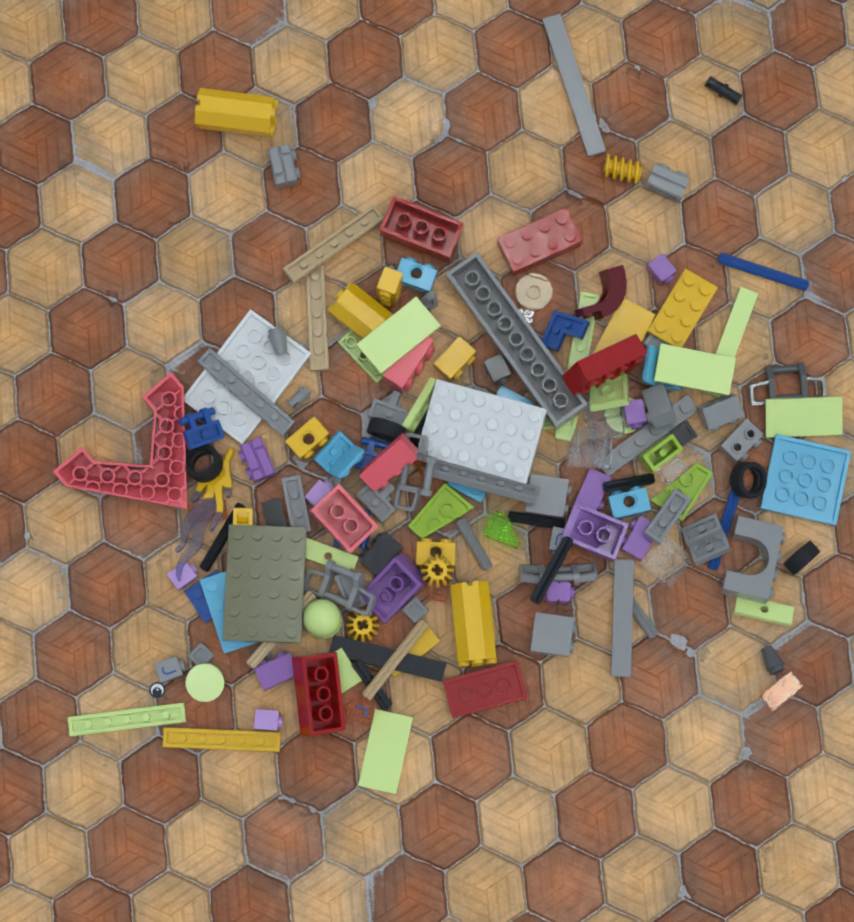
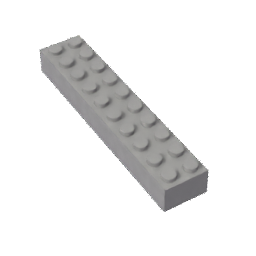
(515, 340)

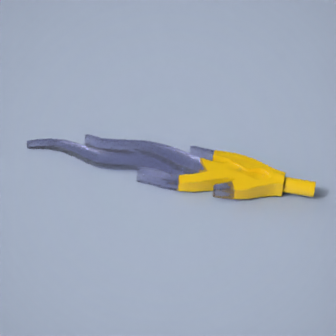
(203, 511)

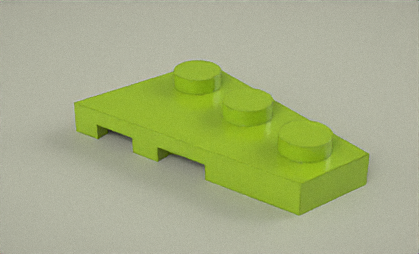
(689, 483)
(439, 511)

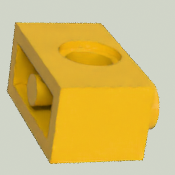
(311, 428)
(426, 545)

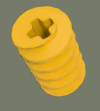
(623, 169)

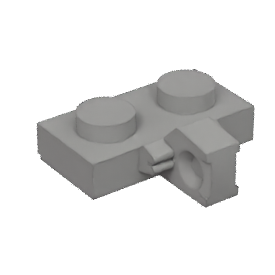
(389, 409)
(378, 501)

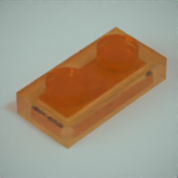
(781, 691)

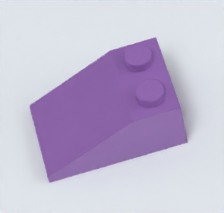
(595, 532)
(395, 587)

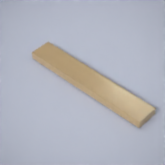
(333, 244)
(317, 320)

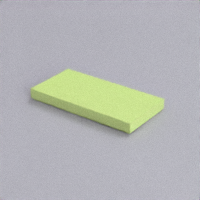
(398, 335)
(694, 369)
(803, 416)
(385, 751)

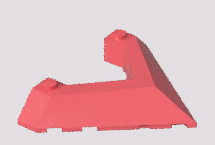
(159, 482)

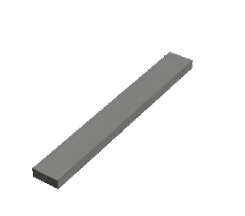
(574, 85)

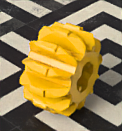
(442, 566)
(364, 632)

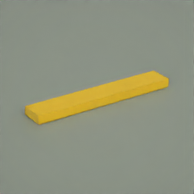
(221, 739)

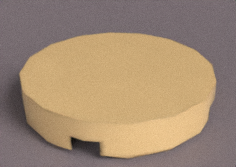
(533, 292)

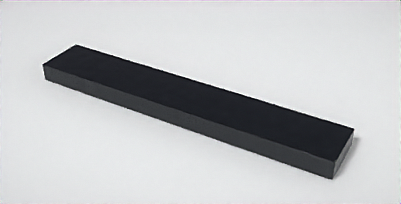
(379, 656)

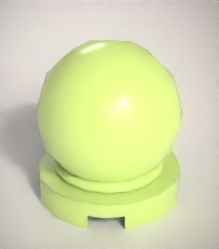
(322, 619)

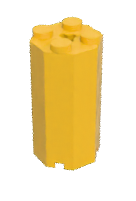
(236, 112)
(358, 311)
(473, 623)

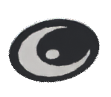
(157, 690)

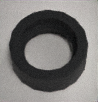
(384, 429)
(212, 472)
(736, 479)
(801, 557)

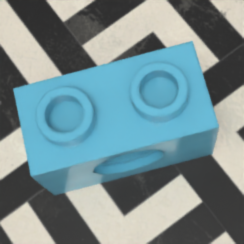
(425, 282)
(620, 511)

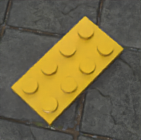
(682, 309)

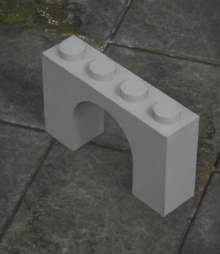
(768, 539)

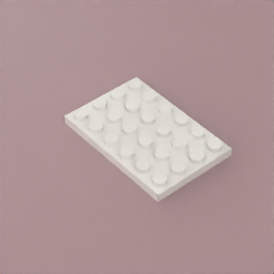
(254, 358)
(482, 431)

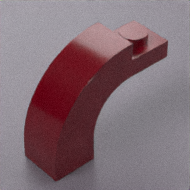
(613, 293)

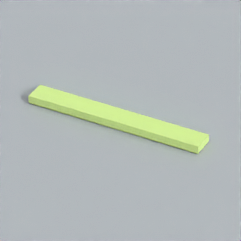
(579, 350)

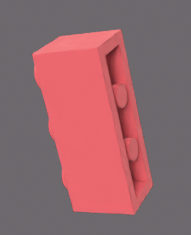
(389, 463)

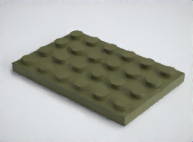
(264, 584)

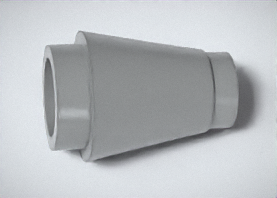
(278, 340)

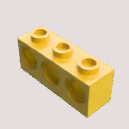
(389, 287)

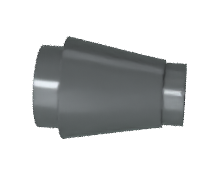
(772, 660)

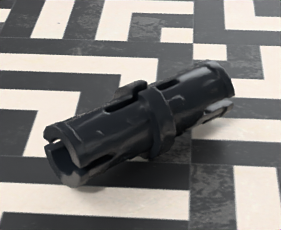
(723, 90)

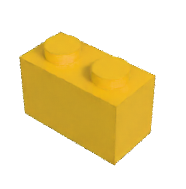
(455, 359)

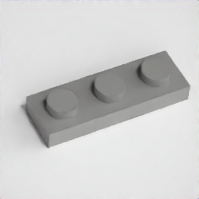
(296, 502)
(667, 517)

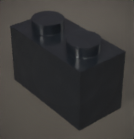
(381, 553)

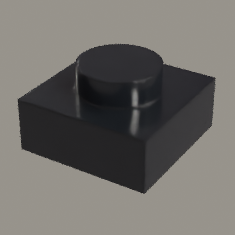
(684, 433)

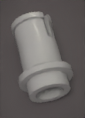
(299, 397)

